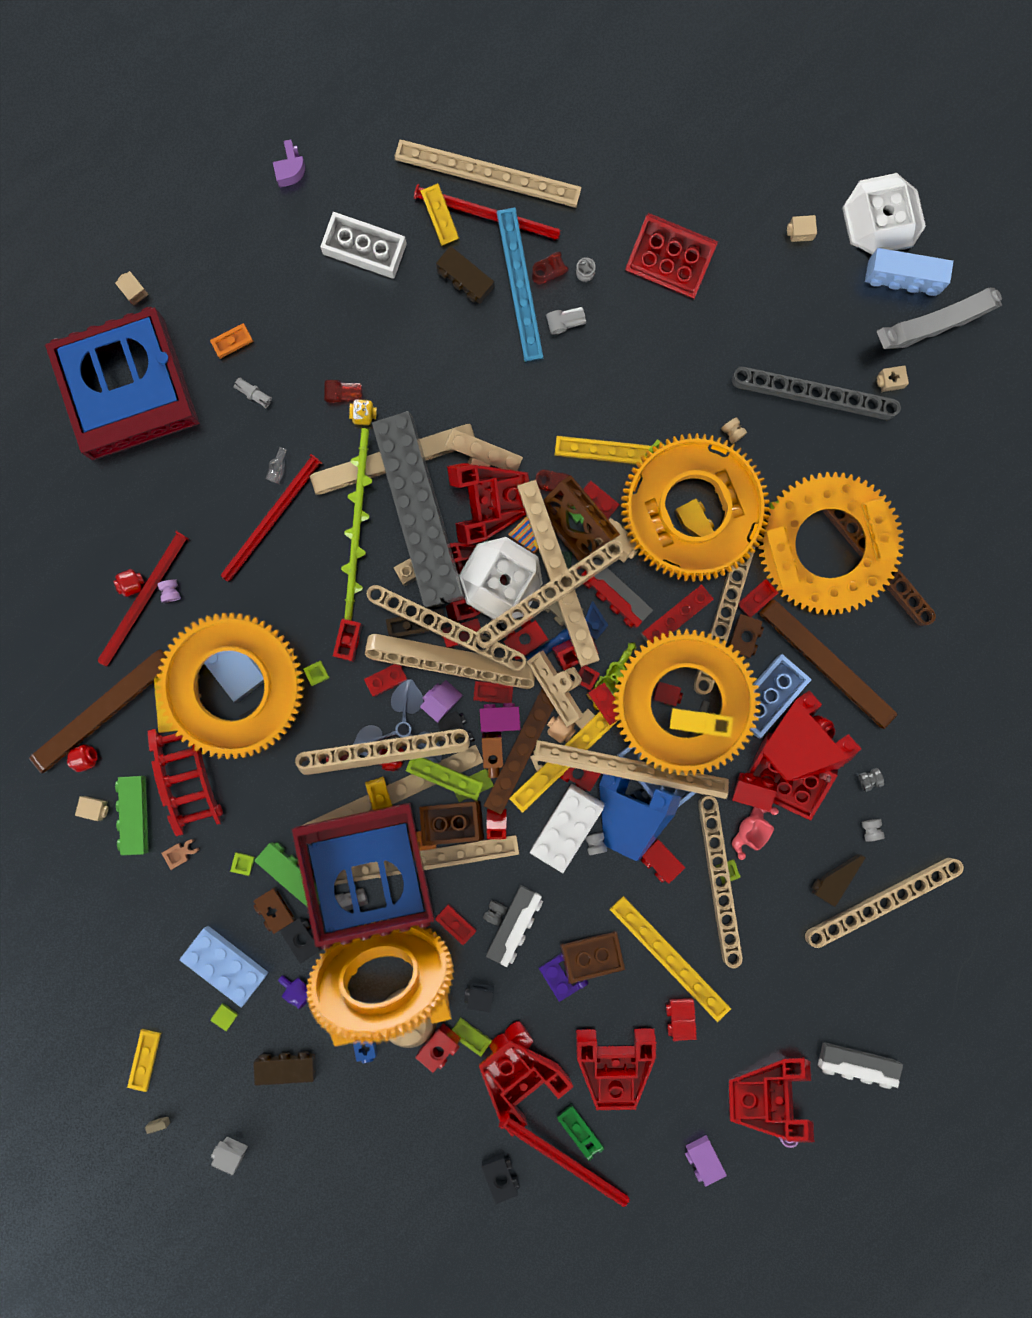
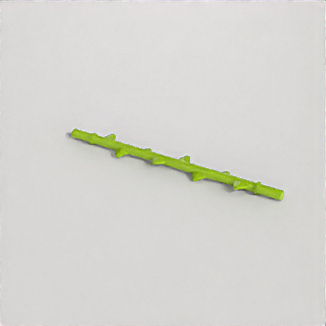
(359, 516)

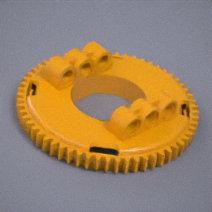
(737, 491)

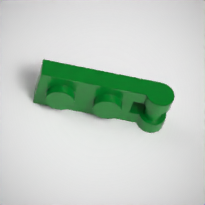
(579, 1132)

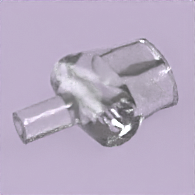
(276, 467)

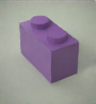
(440, 700)
(706, 1161)

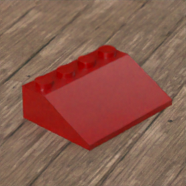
(671, 255)
(798, 796)

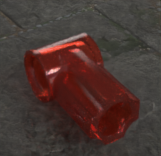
(336, 391)

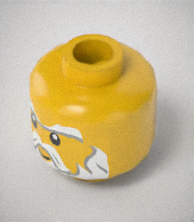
(362, 412)

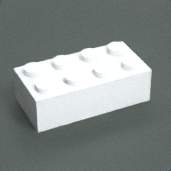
(363, 245)
(567, 828)

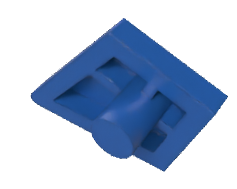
(595, 621)

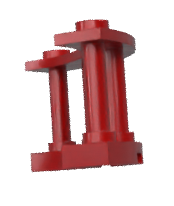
(164, 782)

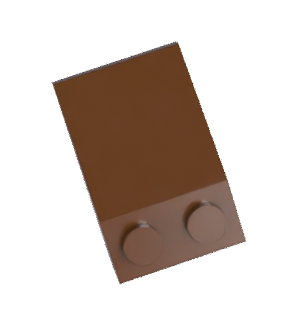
(451, 823)

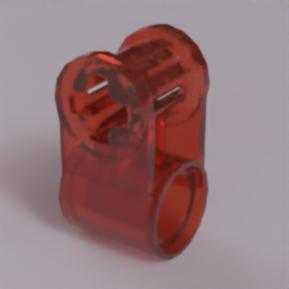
(552, 266)
(553, 480)

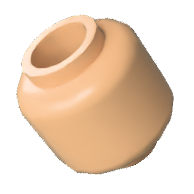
(559, 731)

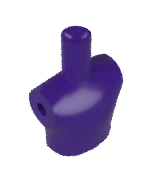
(295, 992)

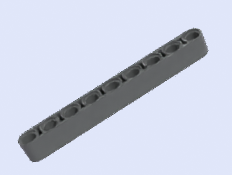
(824, 390)

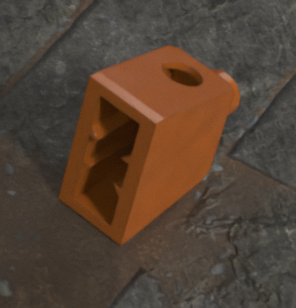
(492, 746)

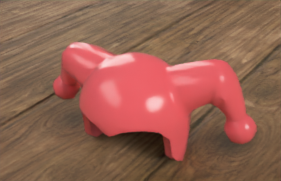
(754, 831)

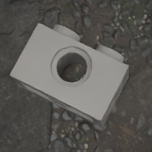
(228, 1155)

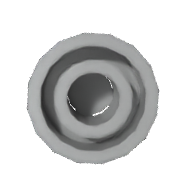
(583, 266)
(873, 830)
(596, 843)

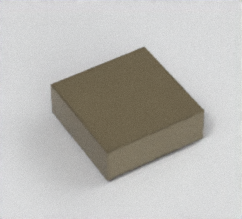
(157, 1125)

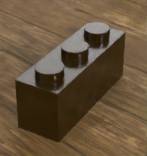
(464, 275)
(401, 627)
(284, 1068)

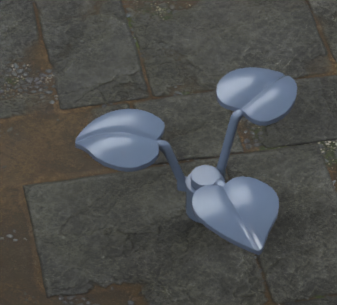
(406, 699)

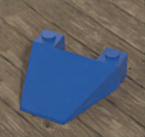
(630, 823)

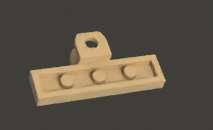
(482, 452)
(557, 687)

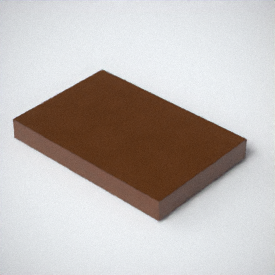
(592, 957)

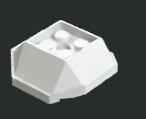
(871, 227)
(483, 571)

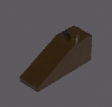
(834, 883)

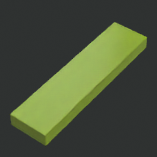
(445, 777)

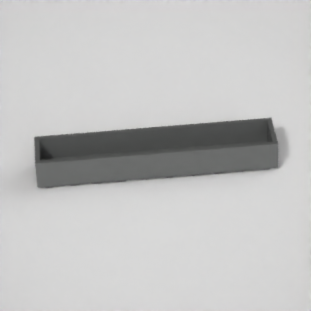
(418, 510)

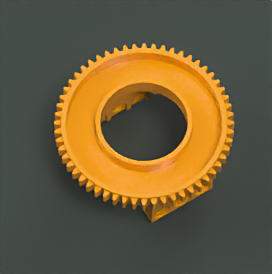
(880, 543)
(674, 653)
(182, 695)
(422, 999)

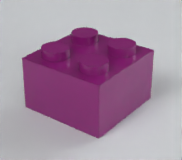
(499, 719)

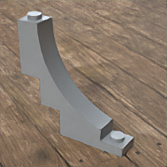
(932, 324)

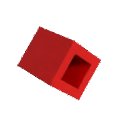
(588, 677)
(667, 694)
(496, 825)

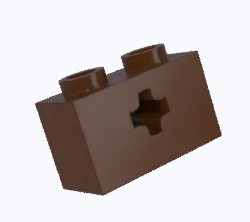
(282, 916)

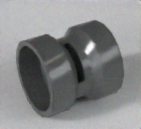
(871, 779)
(493, 917)

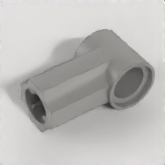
(561, 321)
(345, 899)

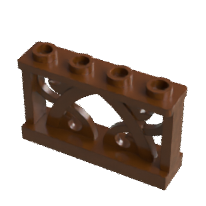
(592, 515)

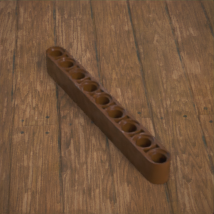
(901, 597)
(828, 664)
(98, 713)

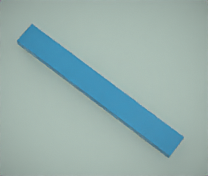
(519, 284)

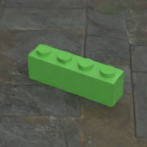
(132, 815)
(284, 869)

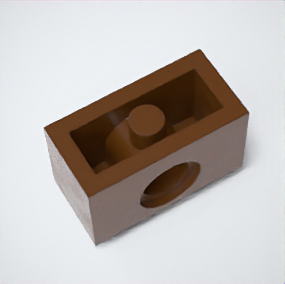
(748, 625)

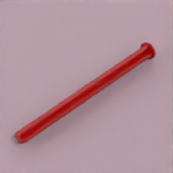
(492, 214)
(271, 518)
(142, 599)
(563, 1160)

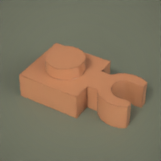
(178, 855)

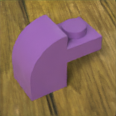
(289, 170)

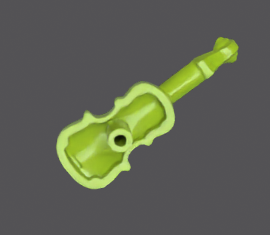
(614, 669)

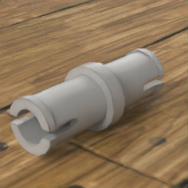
(252, 392)

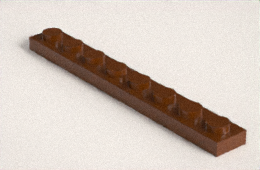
(520, 753)

